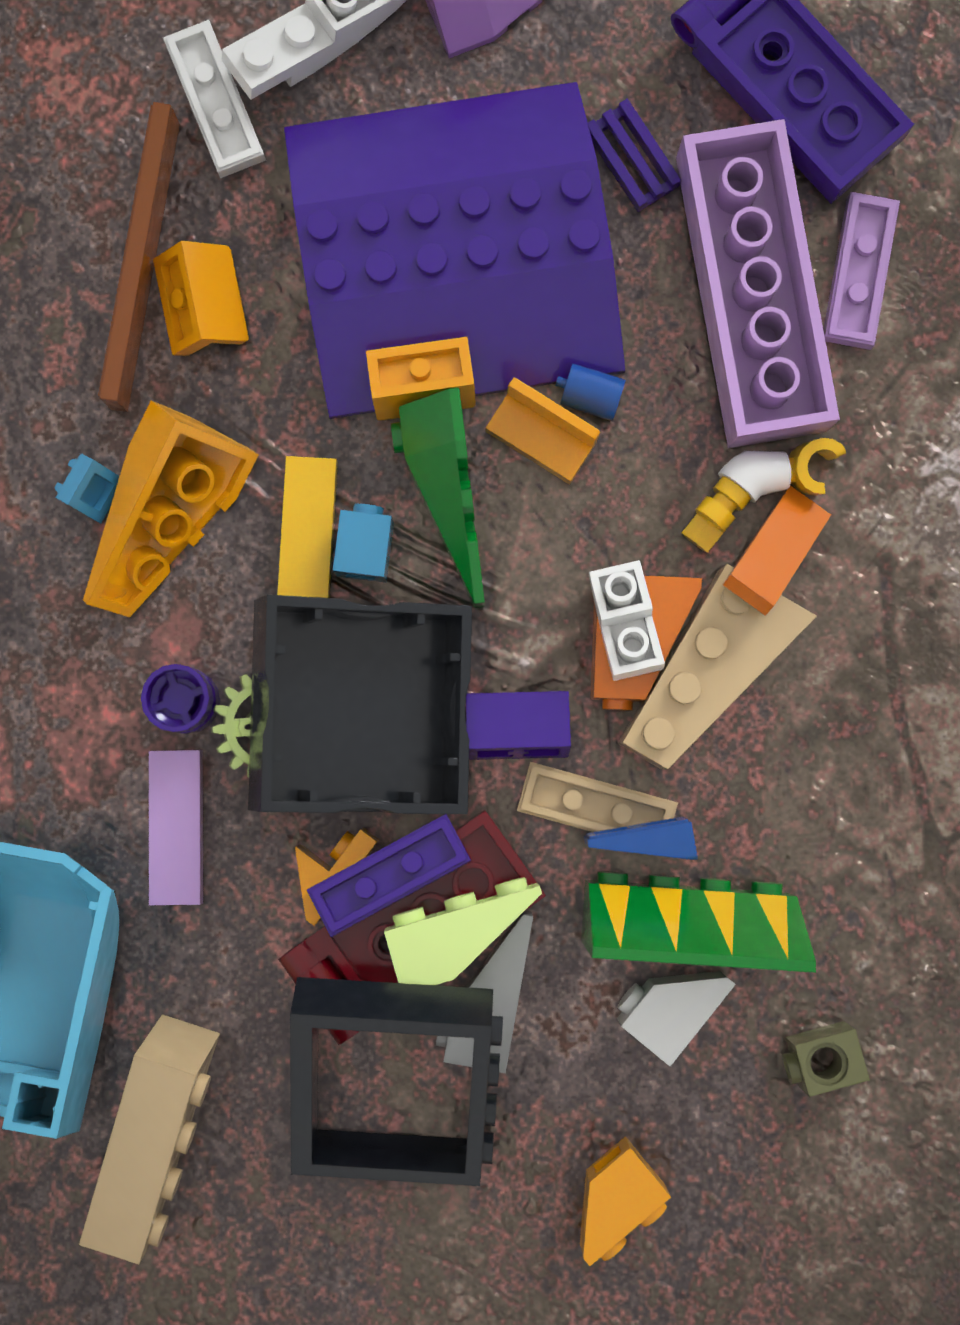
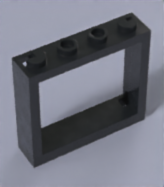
(401, 1010)

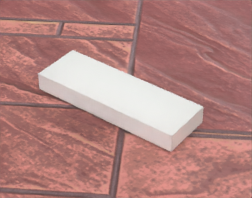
(214, 99)

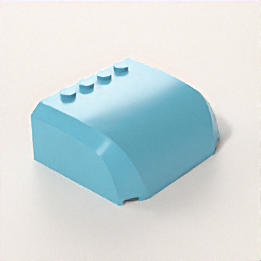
(53, 986)

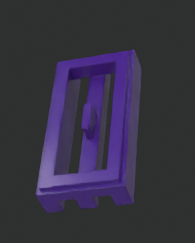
(627, 113)

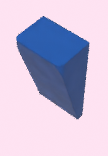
(660, 838)

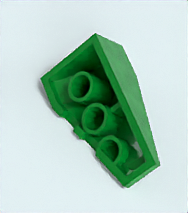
(436, 457)

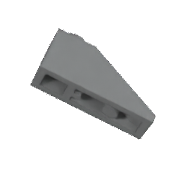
(503, 974)

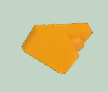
(314, 870)

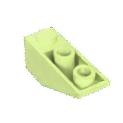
(446, 942)

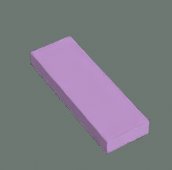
(860, 270)
(176, 827)

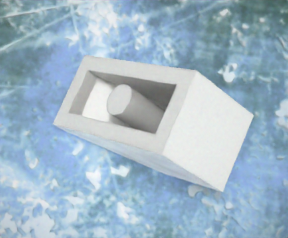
(672, 1010)

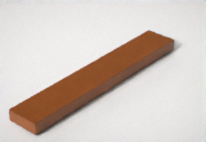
(138, 257)

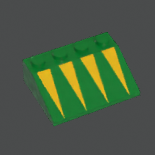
(695, 923)

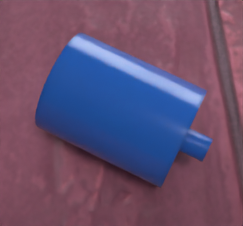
(591, 391)

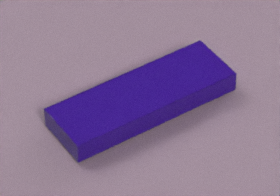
(388, 875)

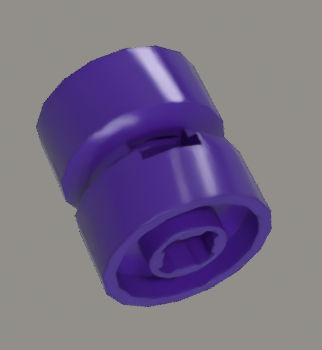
(180, 699)

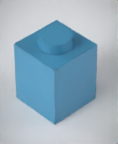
(363, 543)

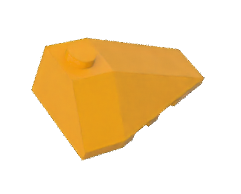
(165, 495)

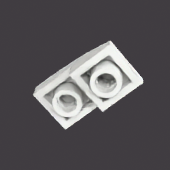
(626, 620)

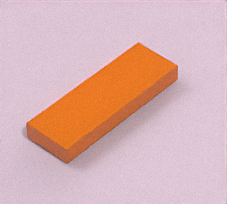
(777, 550)

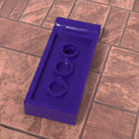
(830, 106)

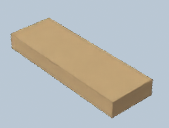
(587, 802)

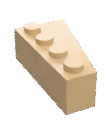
(708, 669)
(148, 1138)

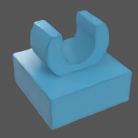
(88, 488)

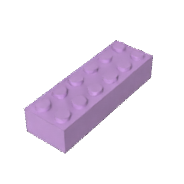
(756, 284)

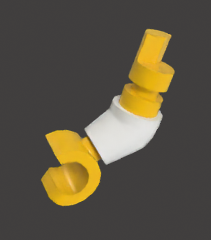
(749, 478)

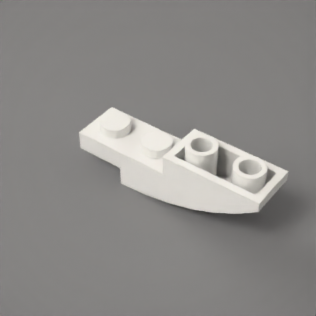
(302, 41)

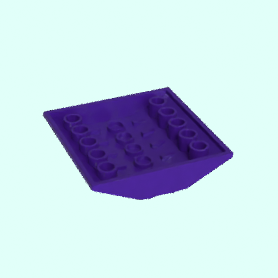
(452, 228)

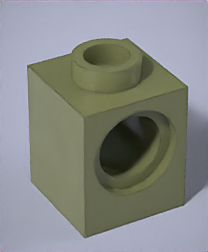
(846, 1067)

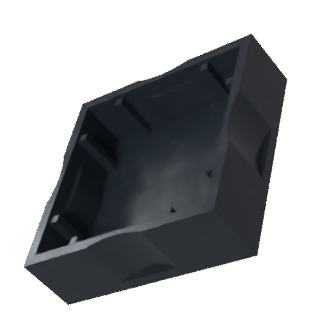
(359, 707)

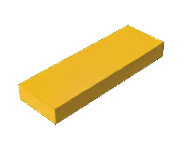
(307, 527)

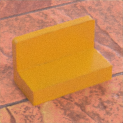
(200, 296)
(417, 371)
(542, 431)

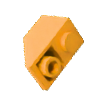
(617, 1198)

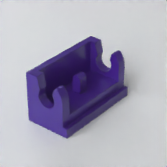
(518, 725)

